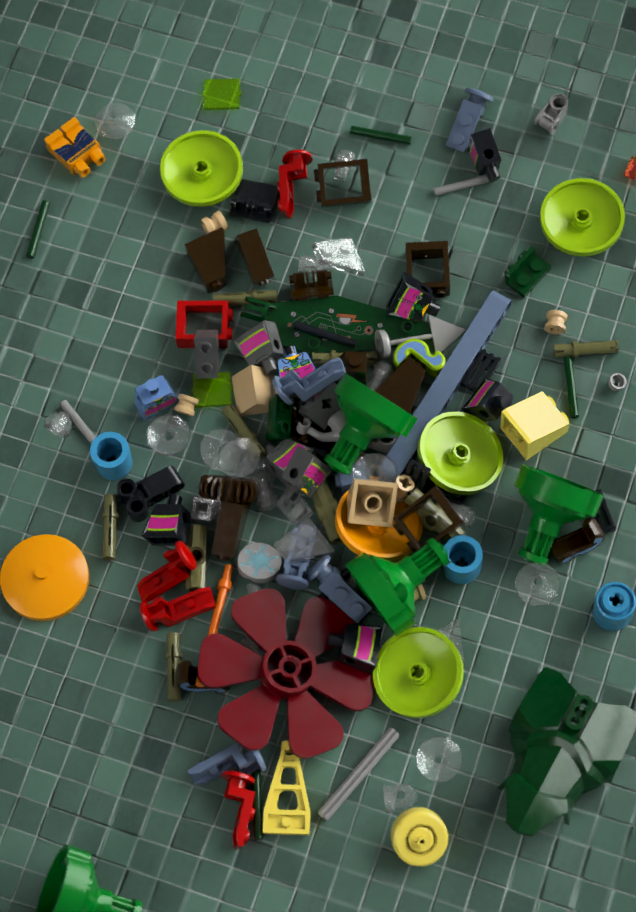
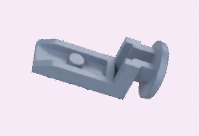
(467, 119)
(310, 384)
(294, 574)
(338, 589)
(224, 761)

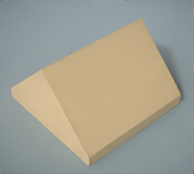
(252, 390)
(371, 502)

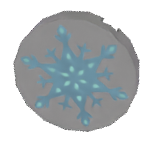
(259, 562)

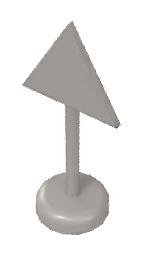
(441, 333)

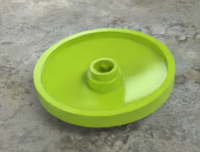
(201, 168)
(582, 217)
(460, 453)
(418, 672)

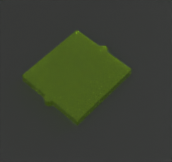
(222, 94)
(212, 391)

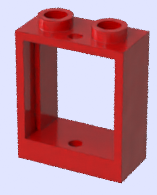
(186, 340)

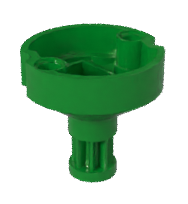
(366, 418)
(553, 503)
(392, 585)
(74, 887)

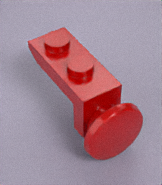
(294, 169)
(169, 574)
(176, 610)
(236, 791)

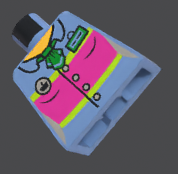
(299, 363)
(154, 397)

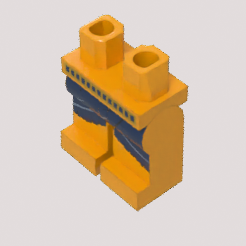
(74, 148)

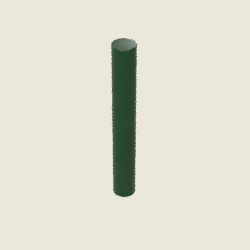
(380, 135)
(38, 229)
(571, 387)
(257, 804)

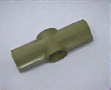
(325, 509)
(432, 515)
(198, 547)

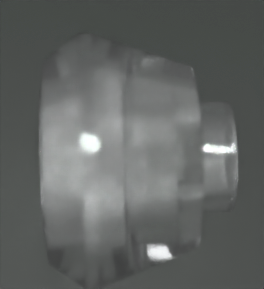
(58, 424)

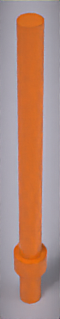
(224, 587)

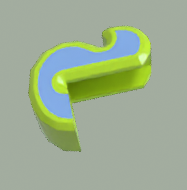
(419, 351)

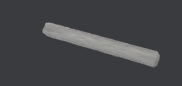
(358, 774)

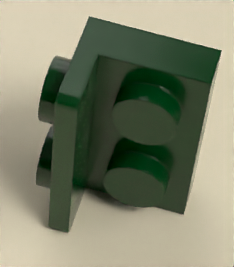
(526, 272)
(279, 419)

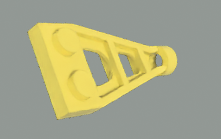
(287, 821)

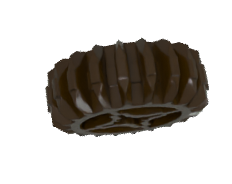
(228, 489)

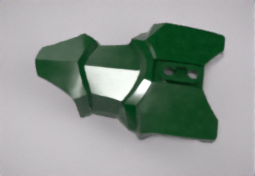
(557, 758)

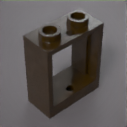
(364, 178)
(430, 250)
(434, 493)

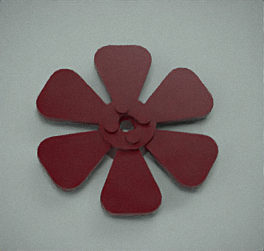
(252, 715)

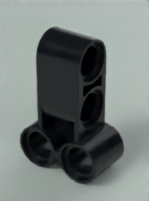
(149, 491)

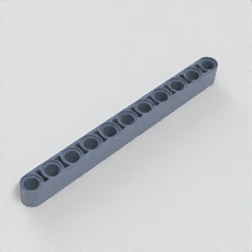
(451, 376)

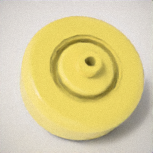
(419, 836)

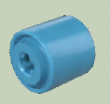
(104, 449)
(464, 549)
(610, 616)

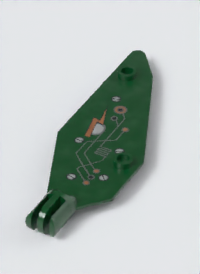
(334, 315)

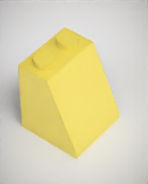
(533, 424)

